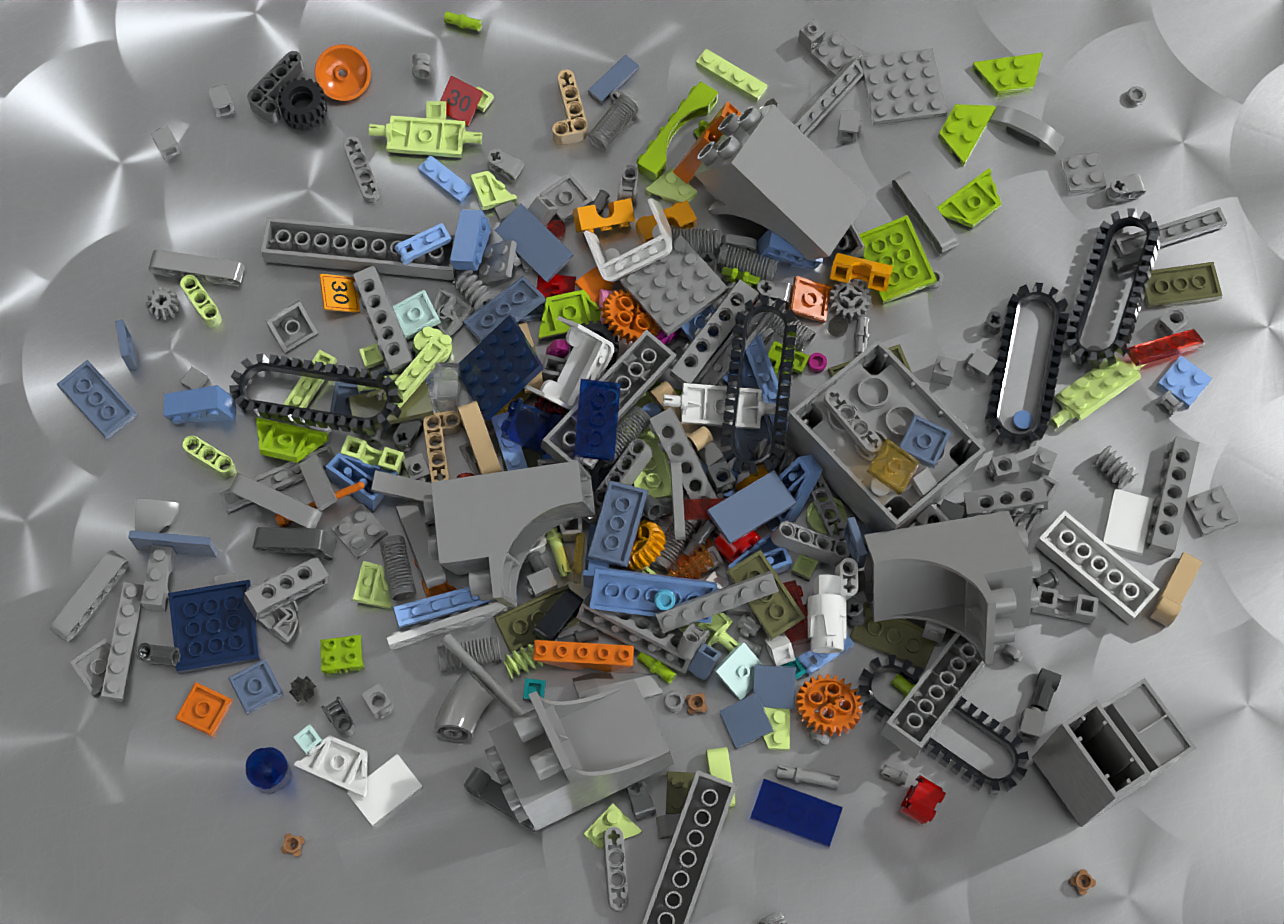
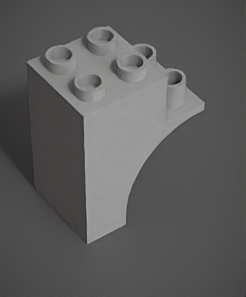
(779, 180)
(496, 519)
(955, 574)
(1111, 751)
(575, 752)

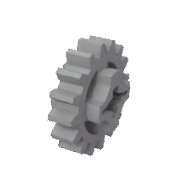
(844, 305)

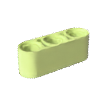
(197, 293)
(203, 450)
(719, 766)

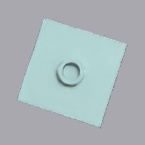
(416, 314)
(738, 670)

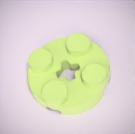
(428, 333)
(813, 518)

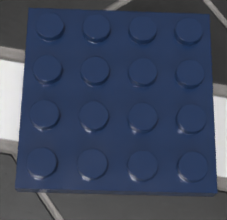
(499, 367)
(213, 626)

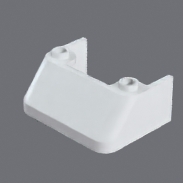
(616, 266)
(586, 361)

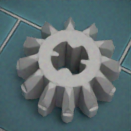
(162, 303)

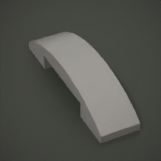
(1029, 126)

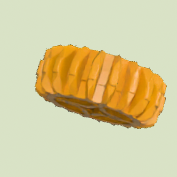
(647, 545)

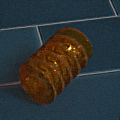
(695, 564)

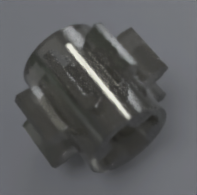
(302, 689)

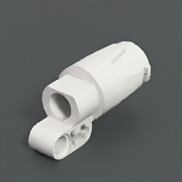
(828, 608)

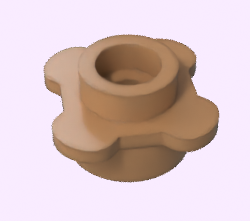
(691, 699)
(289, 839)
(1089, 882)

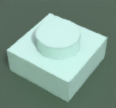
(307, 739)

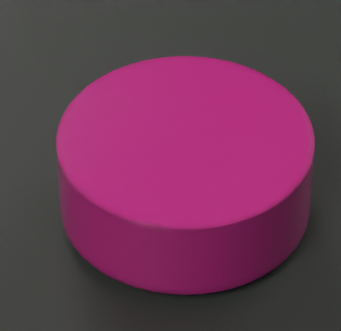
(817, 363)

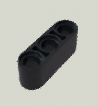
(558, 616)

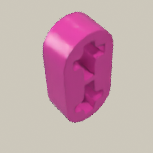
(558, 348)

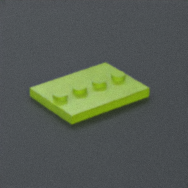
(899, 247)

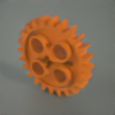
(619, 315)
(843, 697)

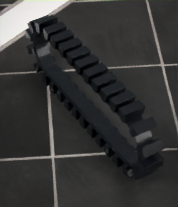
(1091, 280)
(319, 371)
(1050, 373)
(733, 380)
(1023, 757)

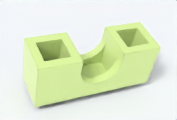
(387, 459)

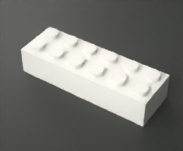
(1096, 567)

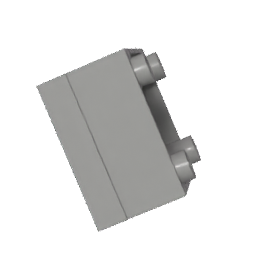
(887, 400)

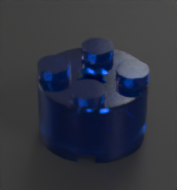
(268, 758)

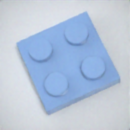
(1184, 381)

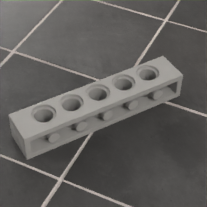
(369, 279)
(685, 374)
(669, 418)
(1187, 451)
(637, 632)

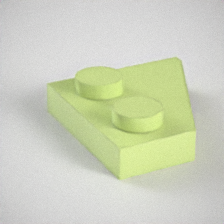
(490, 191)
(372, 587)
(611, 818)

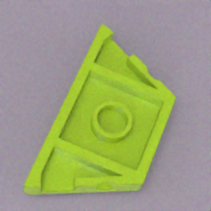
(1010, 73)
(964, 128)
(972, 202)
(572, 306)
(287, 440)

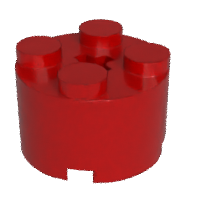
(736, 549)
(922, 800)

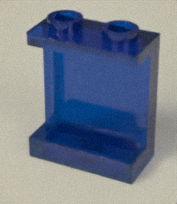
(528, 425)

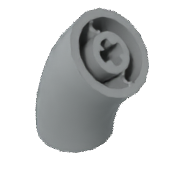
(462, 709)

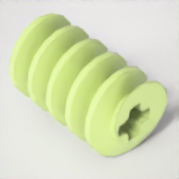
(520, 661)

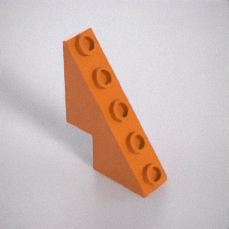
(690, 163)
(580, 656)

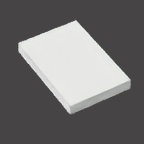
(1128, 521)
(386, 790)

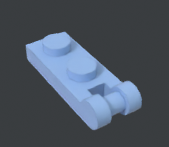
(423, 243)
(821, 659)

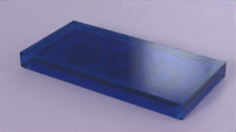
(597, 419)
(796, 813)

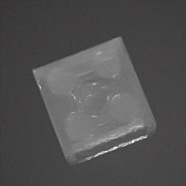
(445, 387)

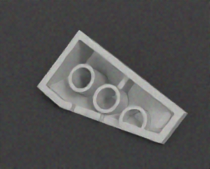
(597, 683)

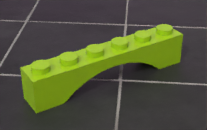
(698, 104)

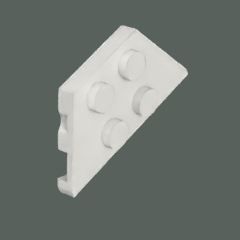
(338, 764)

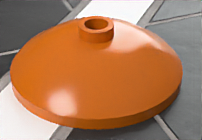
(354, 65)

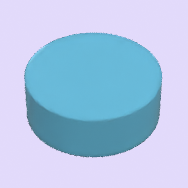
(664, 599)

